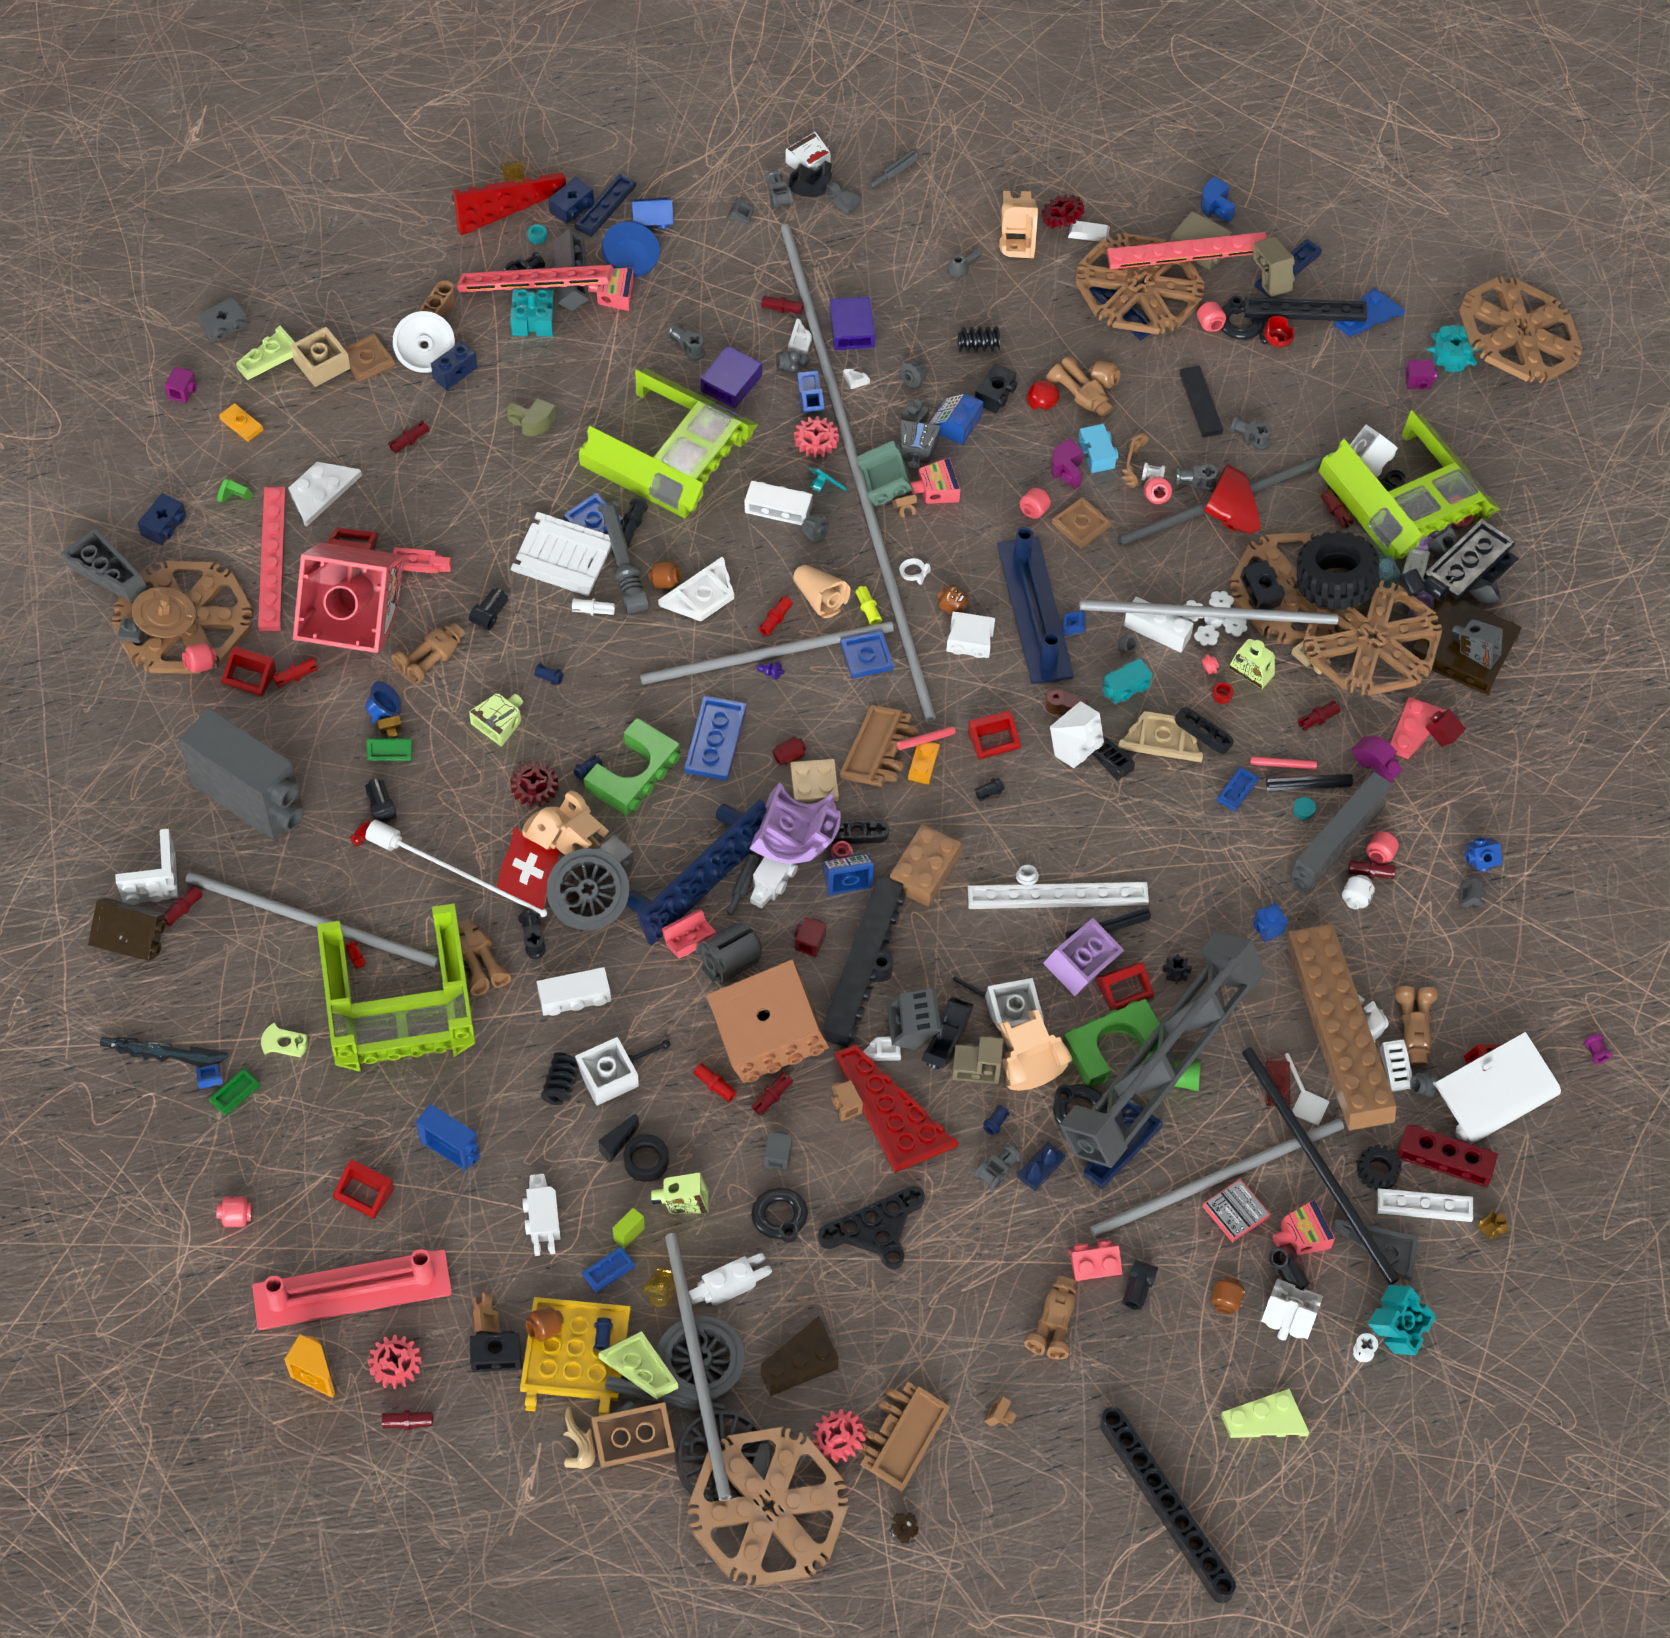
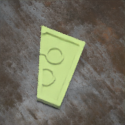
(270, 354)
(641, 1365)
(1266, 1416)

